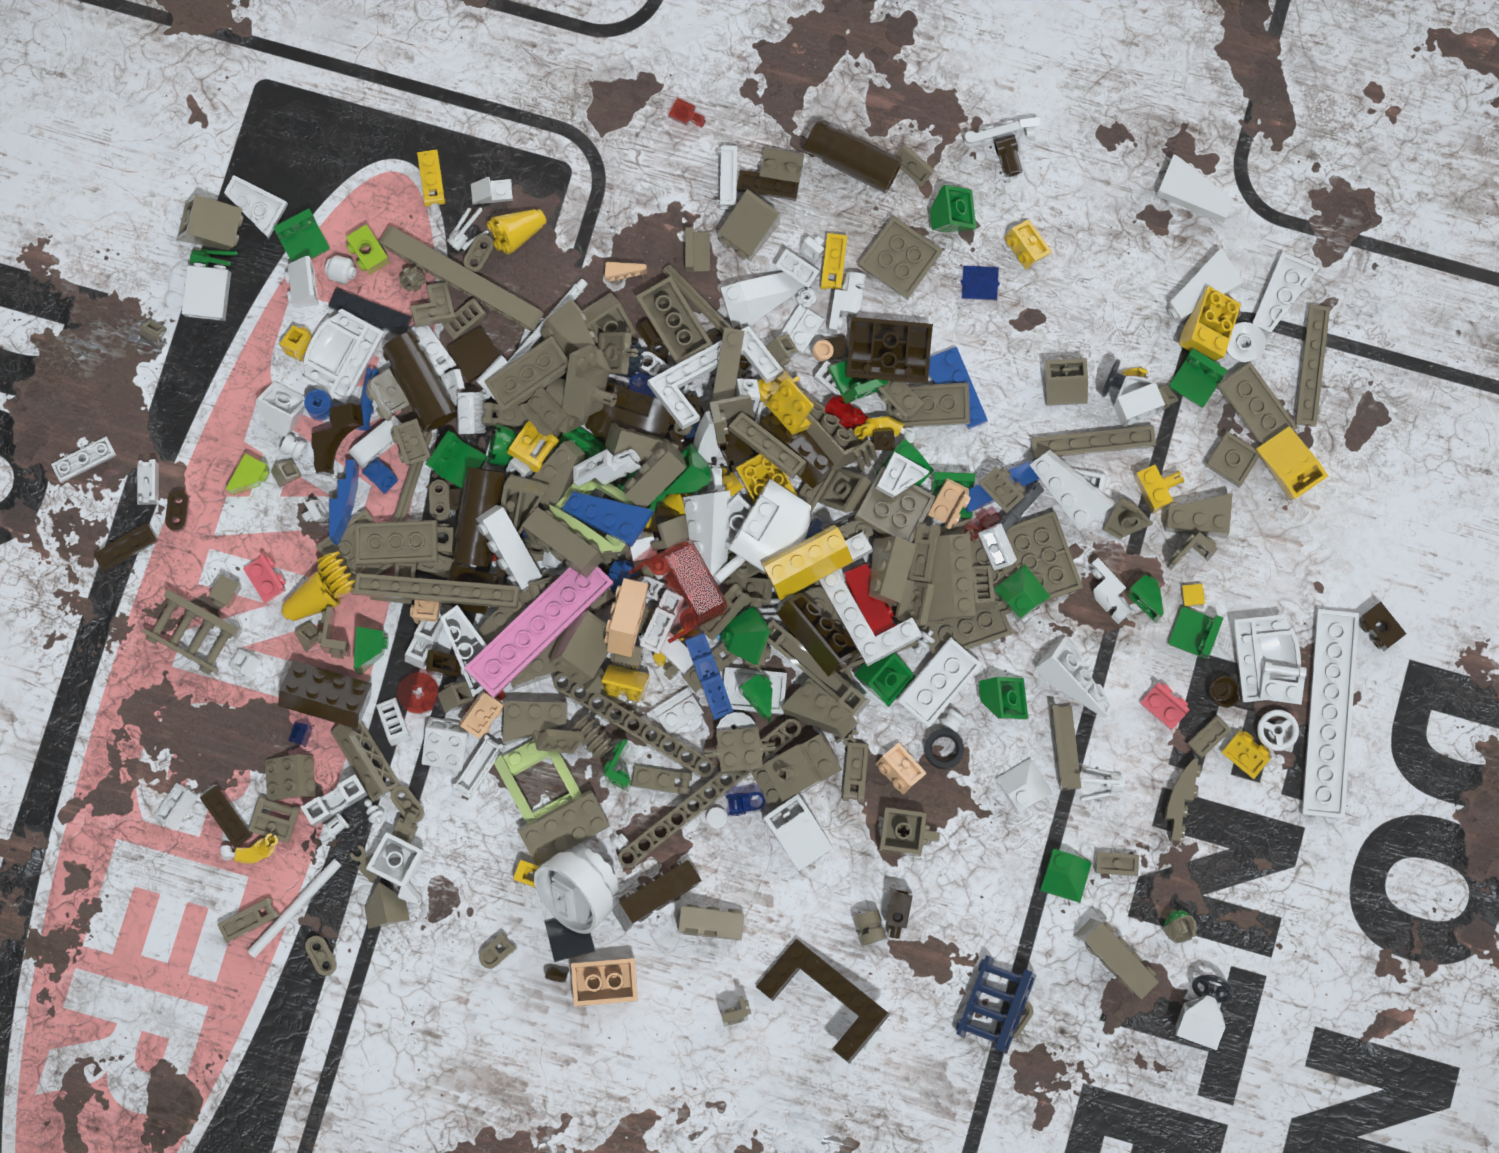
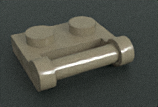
(266, 824)

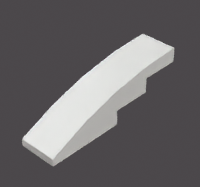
(662, 621)

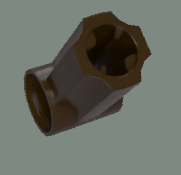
(1007, 150)
(652, 339)

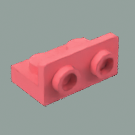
(264, 578)
(1165, 705)

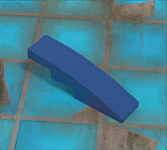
(980, 498)
(342, 507)
(708, 675)

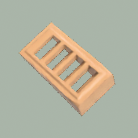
(618, 271)

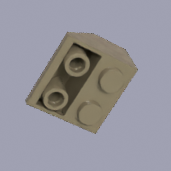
(1066, 381)

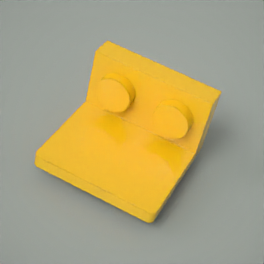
(791, 407)

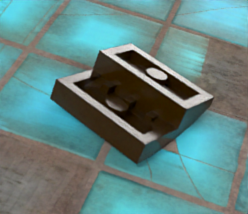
(473, 353)

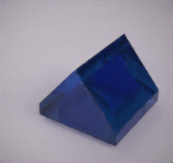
(300, 734)

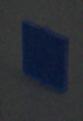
(980, 283)

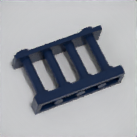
(1009, 1020)

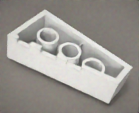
(707, 527)

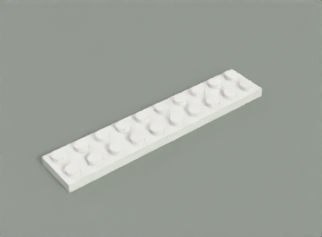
(1330, 714)

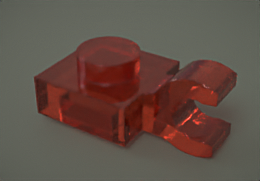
(685, 112)
(986, 522)

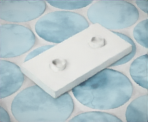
(939, 682)

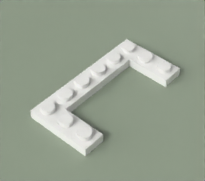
(667, 383)
(870, 647)

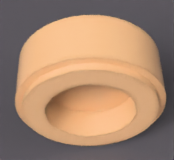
(822, 350)

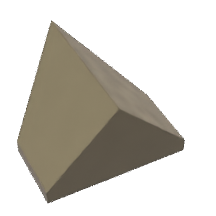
(1126, 520)
(385, 908)

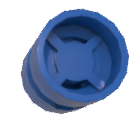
(318, 405)

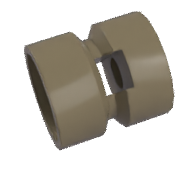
(869, 927)

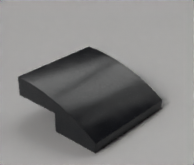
(566, 942)

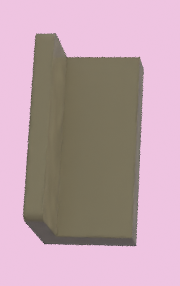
(697, 250)
(671, 533)

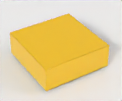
(1193, 595)

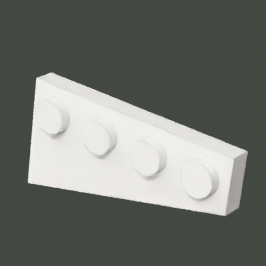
(1285, 286)

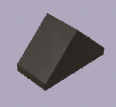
(442, 664)

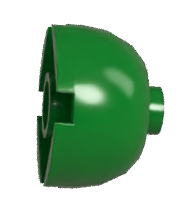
(500, 444)

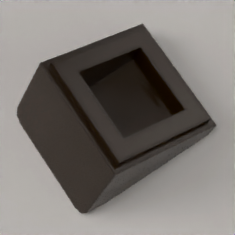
(557, 973)

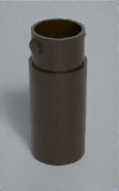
(853, 156)
(419, 382)
(480, 493)

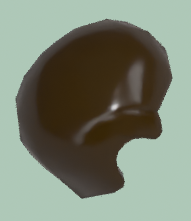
(1224, 692)

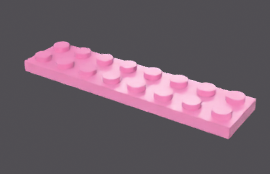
(536, 628)

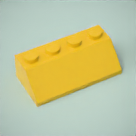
(807, 562)

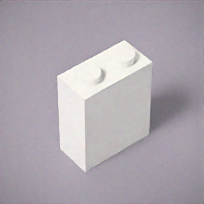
(206, 292)

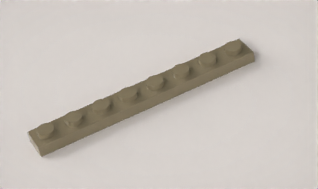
(437, 590)

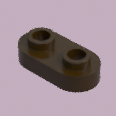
(177, 511)

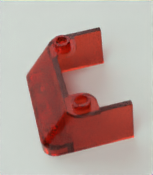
(694, 583)

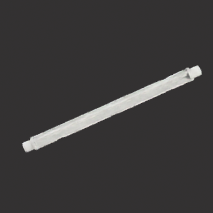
(576, 290)

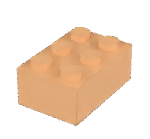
(626, 617)
(604, 982)

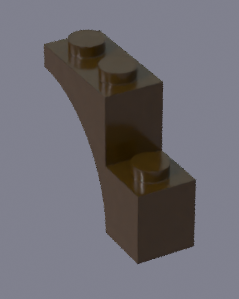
(326, 442)

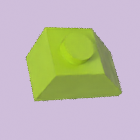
(248, 475)

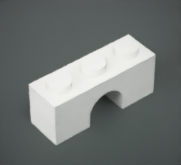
(343, 796)

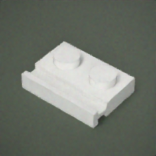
(803, 327)
(678, 711)

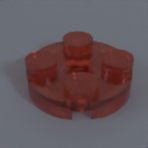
(412, 683)

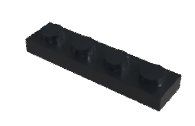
(370, 312)

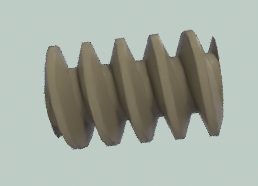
(593, 737)

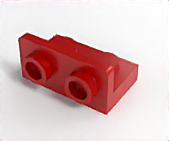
(849, 415)

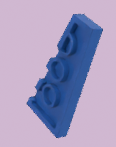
(949, 369)
(614, 518)

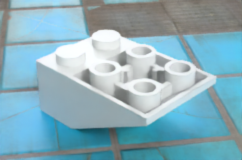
(797, 832)

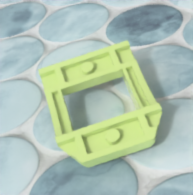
(604, 544)
(522, 759)

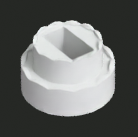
(577, 889)

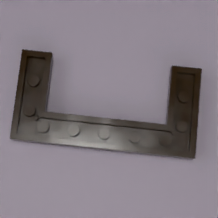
(870, 1013)

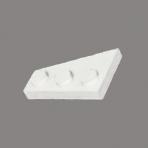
(256, 204)

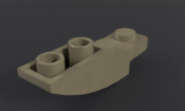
(1182, 791)

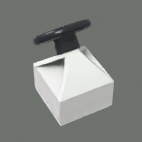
(1136, 399)
(1202, 1018)

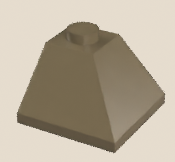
(846, 491)

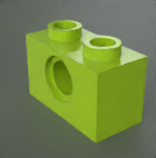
(364, 238)

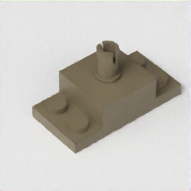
(584, 388)
(796, 771)

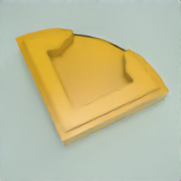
(1139, 372)

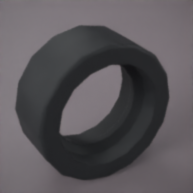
(944, 764)

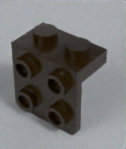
(464, 574)

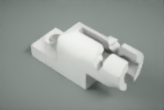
(847, 300)
(606, 467)
(1109, 591)

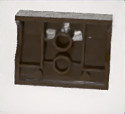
(889, 350)

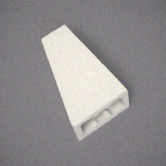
(1193, 191)
(1215, 273)

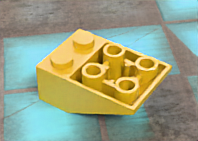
(1210, 324)
(1291, 463)
(757, 472)
(625, 682)

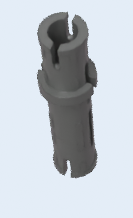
(1015, 513)

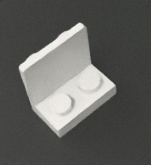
(444, 744)

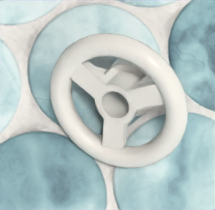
(1279, 746)

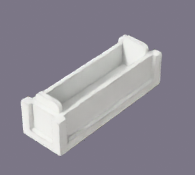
(728, 177)
(478, 767)

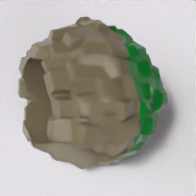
(1180, 926)

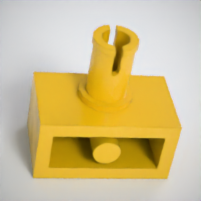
(1156, 488)

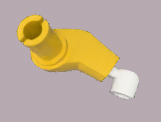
(884, 423)
(259, 851)

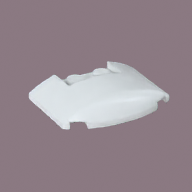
(340, 354)
(772, 525)
(1264, 641)

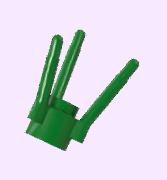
(203, 256)

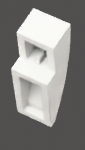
(705, 438)
(424, 640)

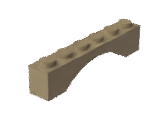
(835, 684)

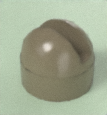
(686, 431)

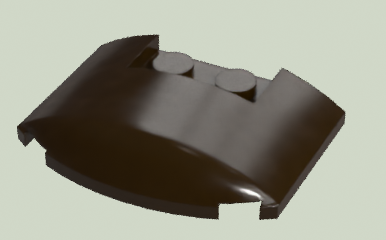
(630, 411)

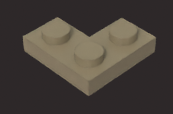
(439, 308)

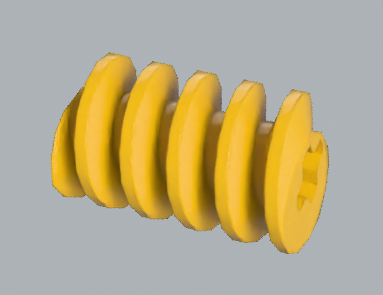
(335, 574)

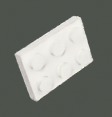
(736, 677)

